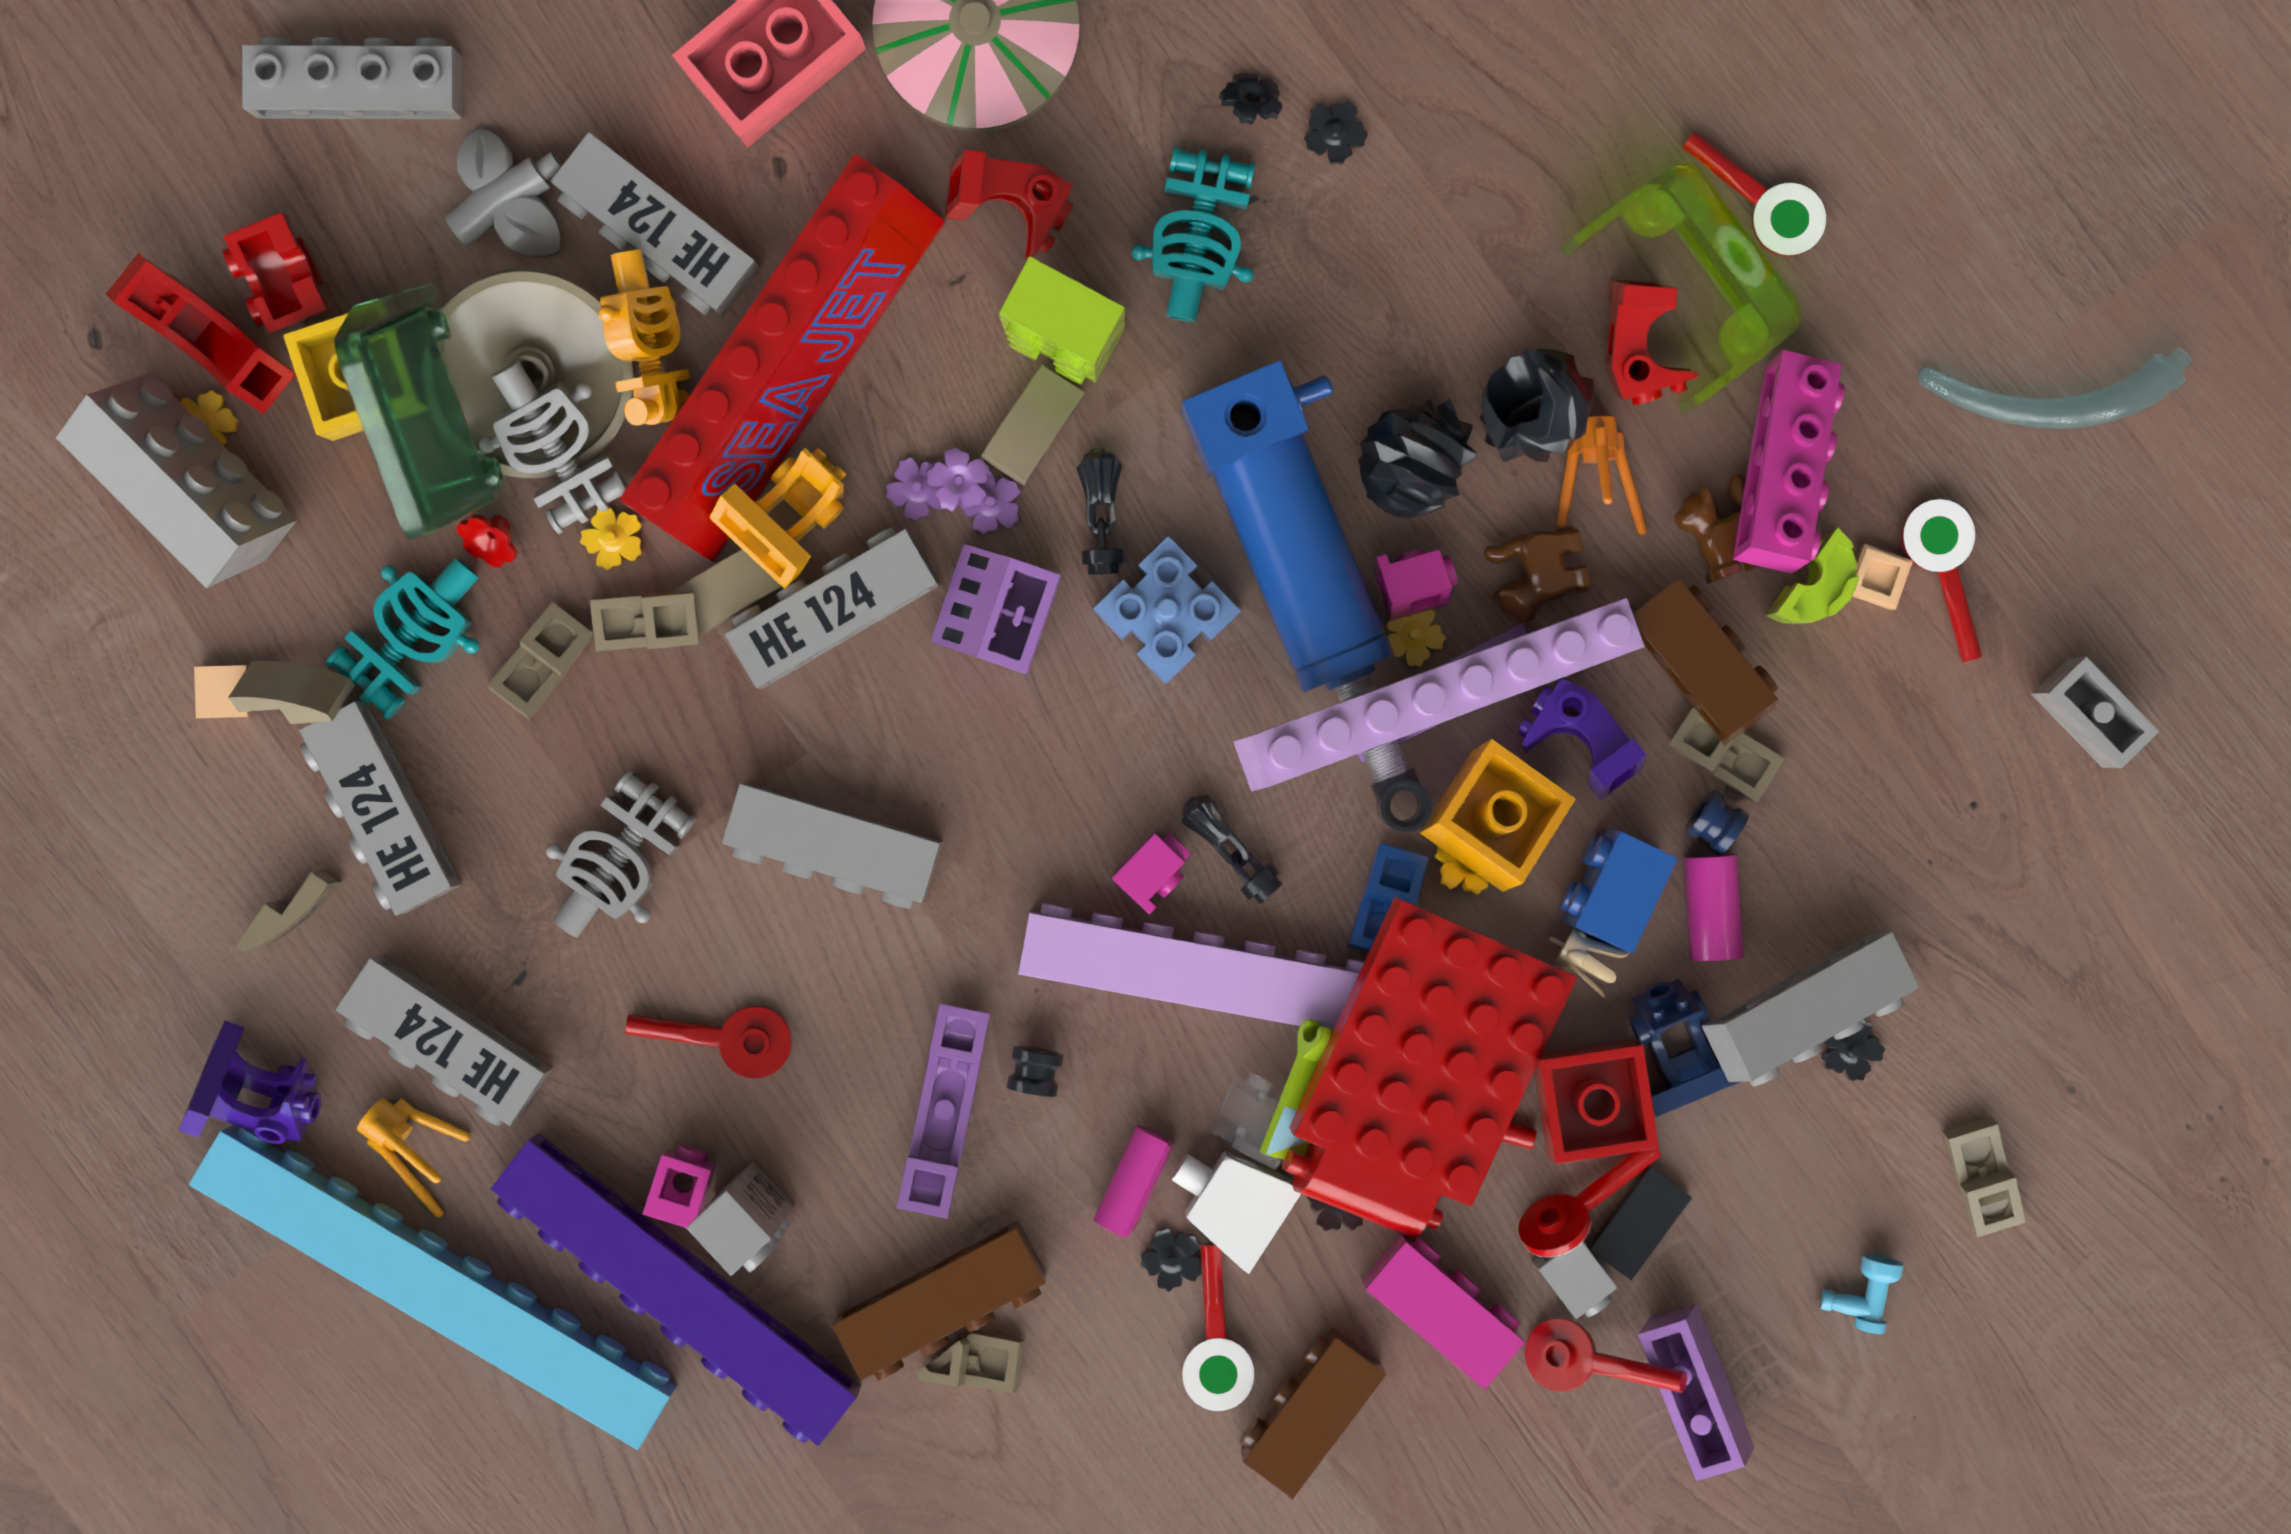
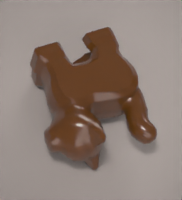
(1714, 535)
(1545, 569)

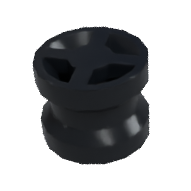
(1035, 1071)

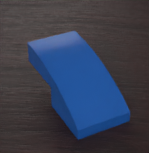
(1391, 874)

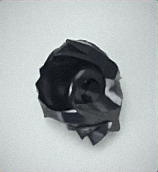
(1536, 405)
(1415, 458)

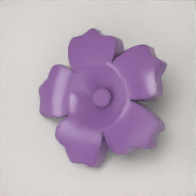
(958, 480)
(913, 489)
(995, 505)

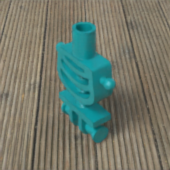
(1188, 281)
(442, 595)

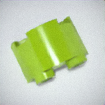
(1828, 587)

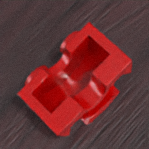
(277, 271)

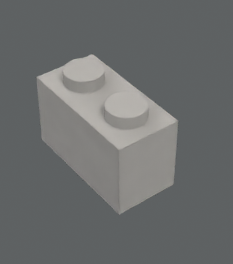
(2095, 712)

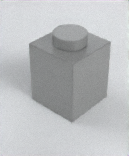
(1577, 1280)

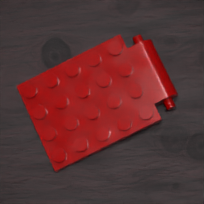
(1423, 1070)

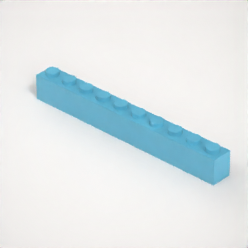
(435, 1284)

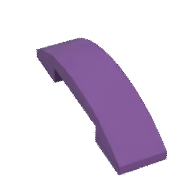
(943, 1111)

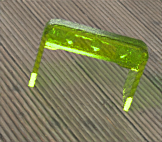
(1691, 206)

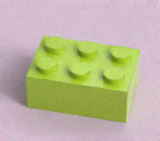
(1061, 321)

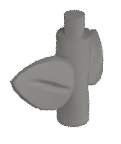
(505, 196)

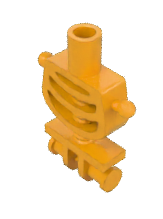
(641, 327)

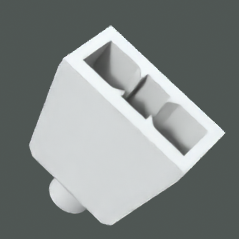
(1236, 1204)

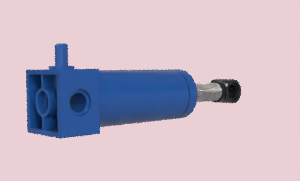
(1299, 550)

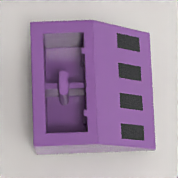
(996, 608)

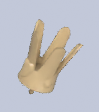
(1574, 957)

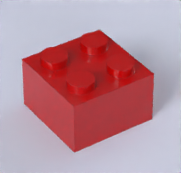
(1595, 1101)

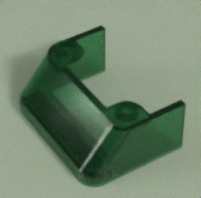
(412, 412)

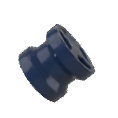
(1716, 822)

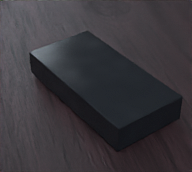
(1639, 1222)

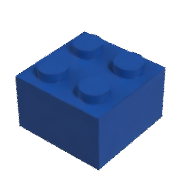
(1617, 888)

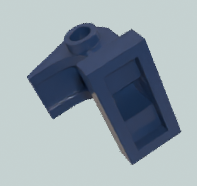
(1689, 1073)

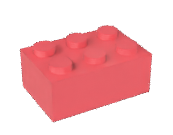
(768, 59)

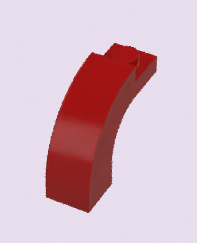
(202, 332)

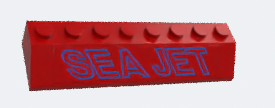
(784, 354)

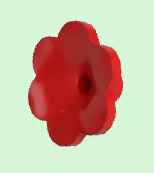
(488, 539)

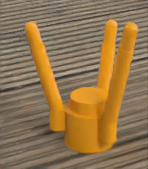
(388, 1129)

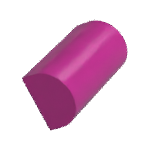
(1713, 907)
(1133, 1181)

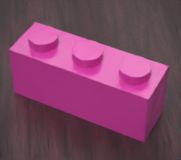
(1444, 1309)

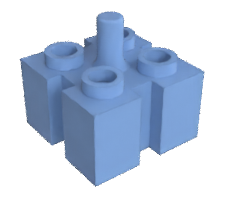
(1166, 610)

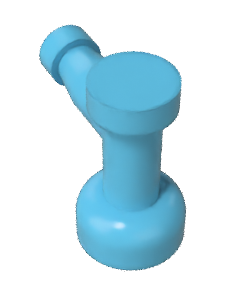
(1868, 1309)

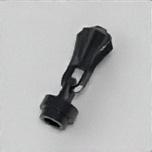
(1099, 477)
(1205, 819)

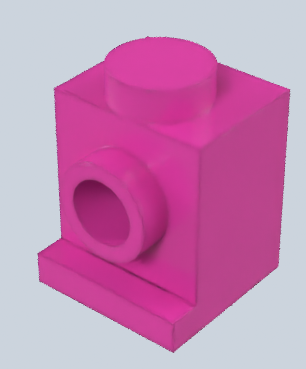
(1414, 582)
(1152, 870)
(670, 1202)

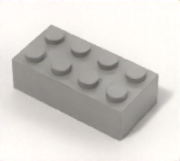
(176, 478)

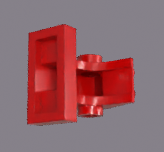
(982, 179)
(1632, 312)

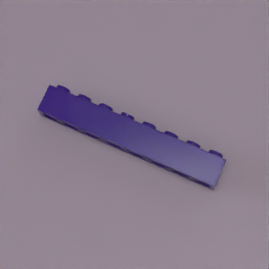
(676, 1290)

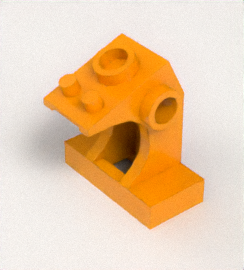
(809, 487)

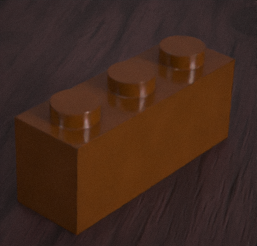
(1705, 661)
(1310, 1412)

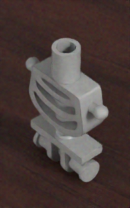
(526, 402)
(588, 897)

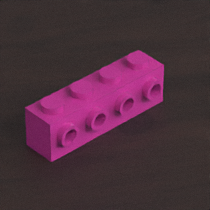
(1789, 462)

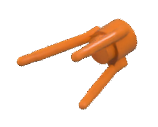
(1600, 446)

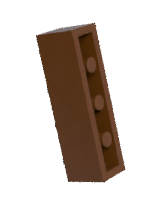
(940, 1301)

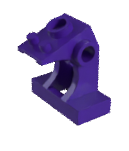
(1613, 753)
(226, 1072)

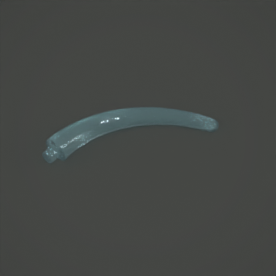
(2108, 404)

